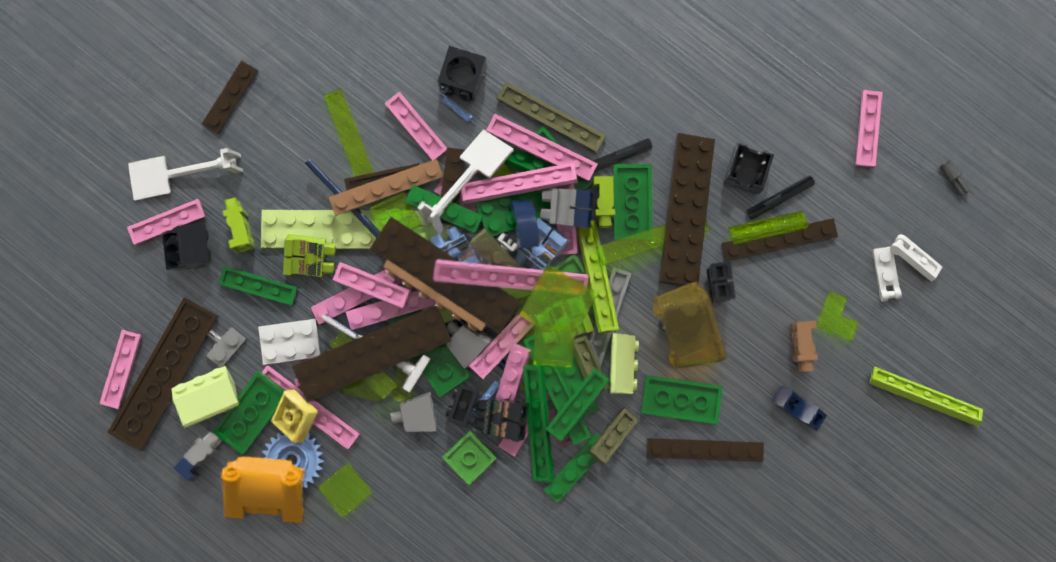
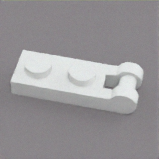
(916, 257)
(886, 274)

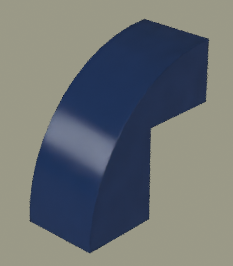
(526, 223)
(799, 408)

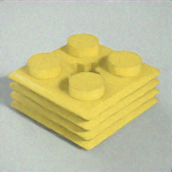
(294, 416)

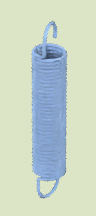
(457, 109)
(488, 394)

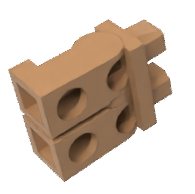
(803, 345)

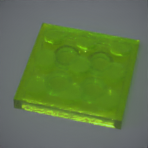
(557, 300)

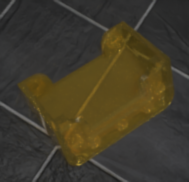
(690, 327)

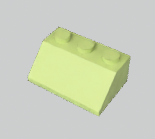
(623, 364)
(205, 396)

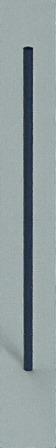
(362, 218)

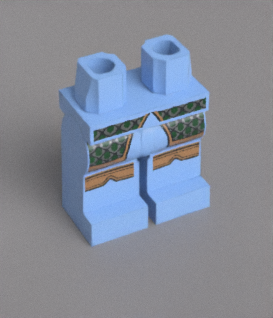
(455, 245)
(550, 246)

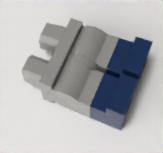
(561, 207)
(197, 456)

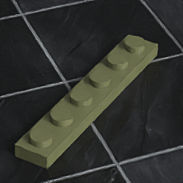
(551, 117)

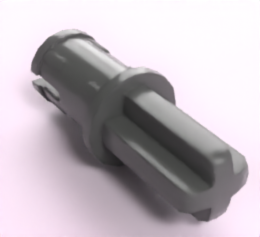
(955, 177)

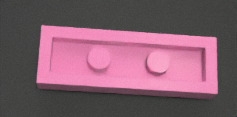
(513, 372)

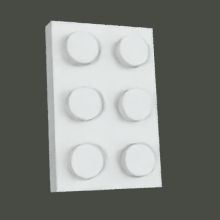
(289, 341)

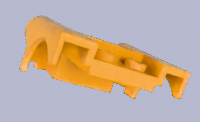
(263, 488)

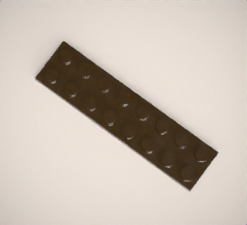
(687, 210)
(418, 258)
(371, 353)
(162, 373)

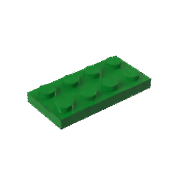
(632, 199)
(497, 211)
(681, 399)
(255, 409)

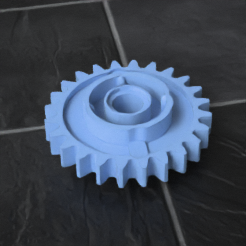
(306, 454)

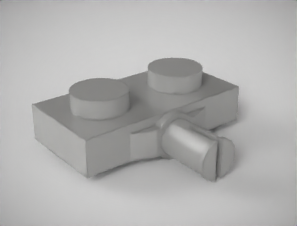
(225, 346)

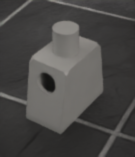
(466, 343)
(417, 414)

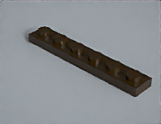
(816, 232)
(705, 450)

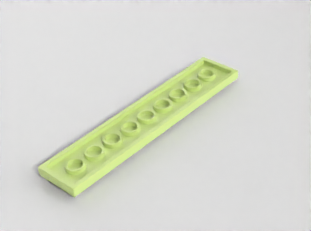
(341, 230)

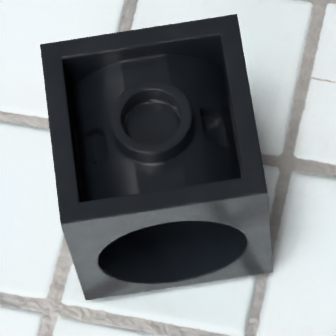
(458, 57)

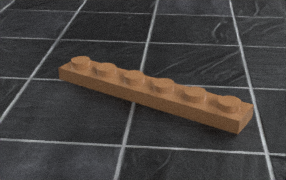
(385, 187)
(440, 301)

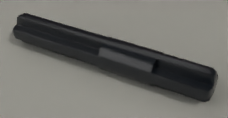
(623, 154)
(780, 197)

